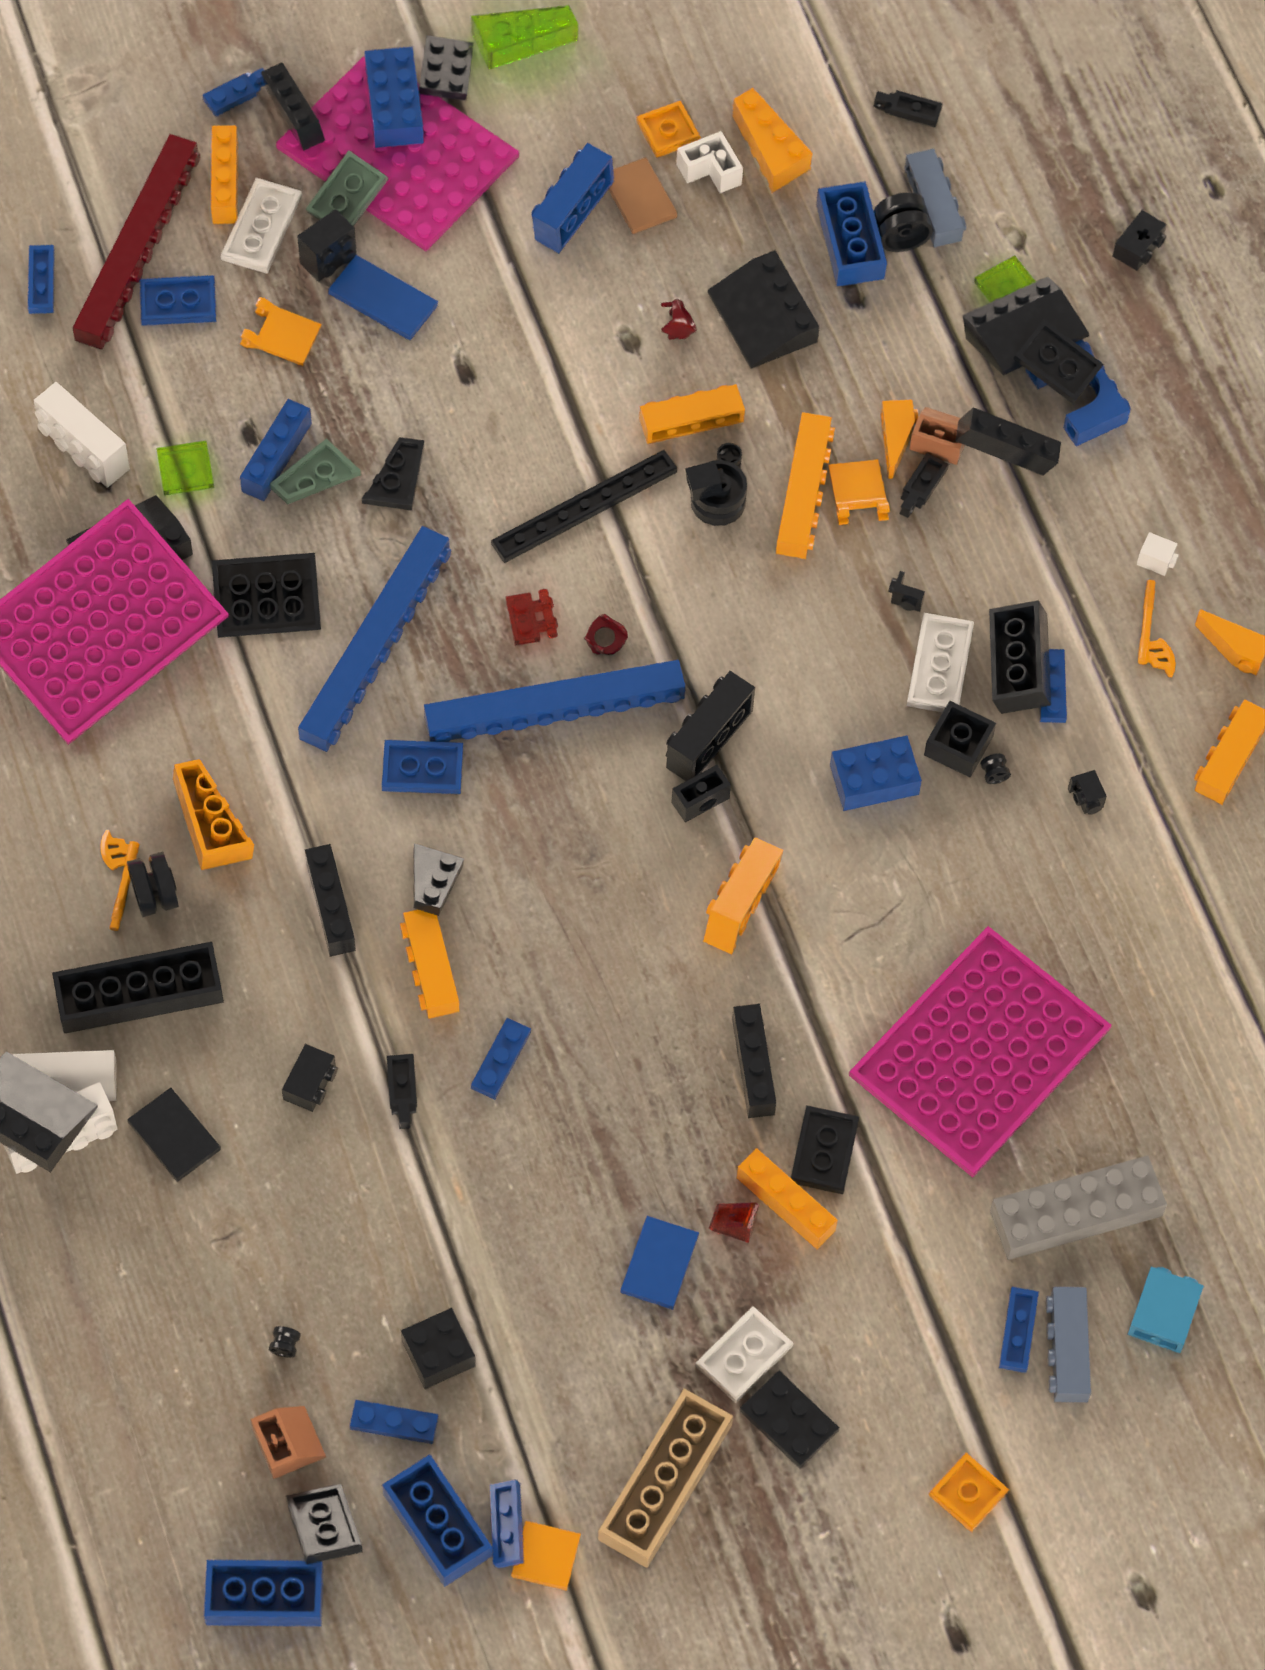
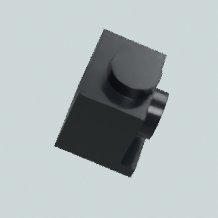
(1087, 792)

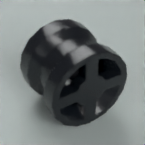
(995, 768)
(284, 1341)

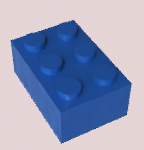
(875, 773)

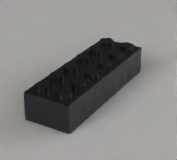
(137, 987)

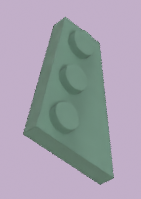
(314, 473)

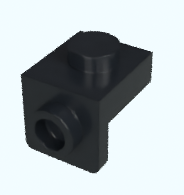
(905, 596)

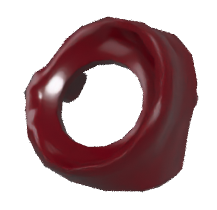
(682, 323)
(619, 630)

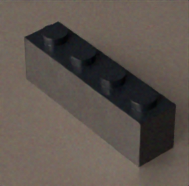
(293, 106)
(1008, 441)
(330, 900)
(754, 1061)

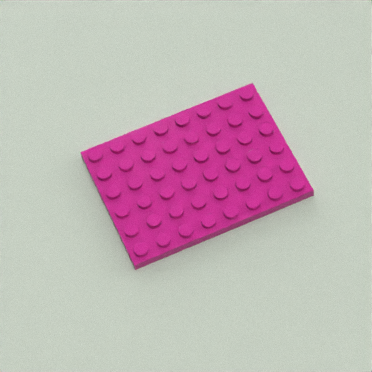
(427, 181)
(101, 621)
(980, 1051)

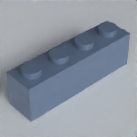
(928, 180)
(1069, 1344)

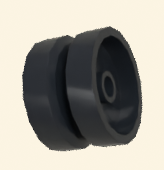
(903, 222)
(729, 505)
(152, 884)

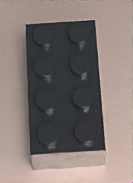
(1019, 657)
(710, 726)

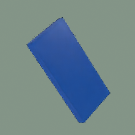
(383, 297)

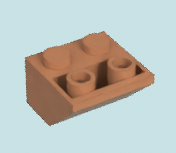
(936, 435)
(287, 1439)

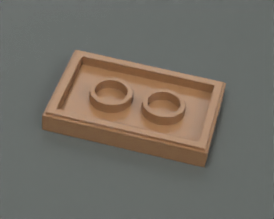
(641, 196)

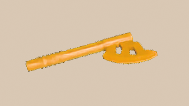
(1145, 644)
(131, 852)

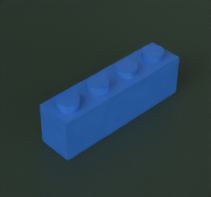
(275, 449)

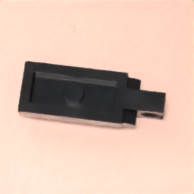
(909, 107)
(922, 484)
(402, 1087)

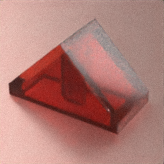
(735, 1220)

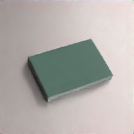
(348, 189)

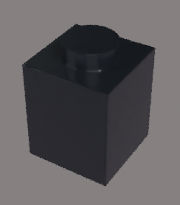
(705, 480)

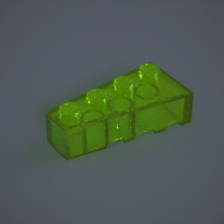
(522, 33)

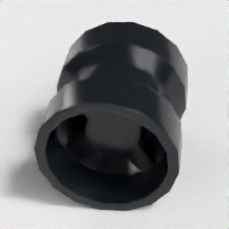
(731, 453)

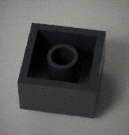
(327, 245)
(960, 739)
(438, 1348)

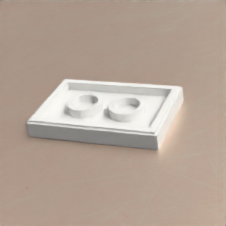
(744, 1354)

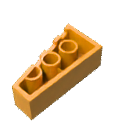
(770, 140)
(211, 824)
(741, 894)

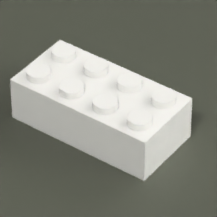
(81, 435)
(99, 1126)

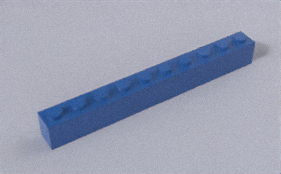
(374, 639)
(554, 701)

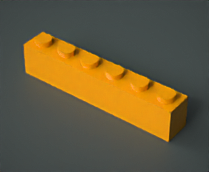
(804, 485)

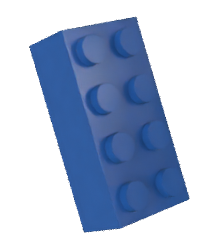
(394, 97)
(572, 197)
(851, 233)
(437, 1520)
(263, 1593)

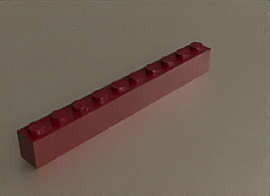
(135, 242)

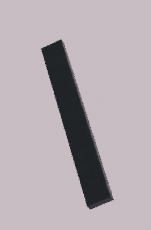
(584, 506)

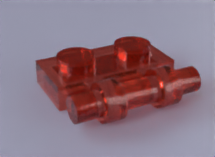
(523, 618)

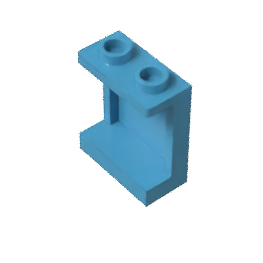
(1166, 1309)

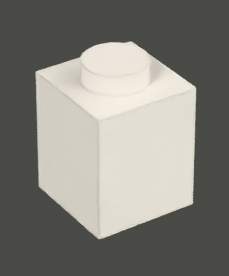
(1158, 554)

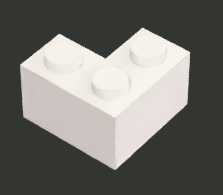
(713, 158)

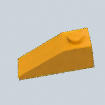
(897, 428)
(1237, 644)

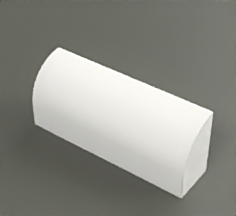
(77, 1069)

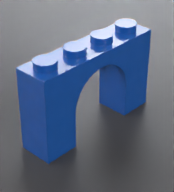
(1101, 415)

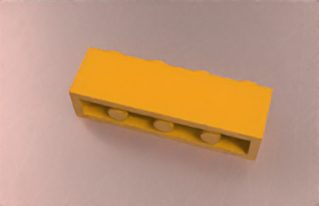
(224, 174)
(691, 413)
(1232, 752)
(431, 963)
(786, 1198)

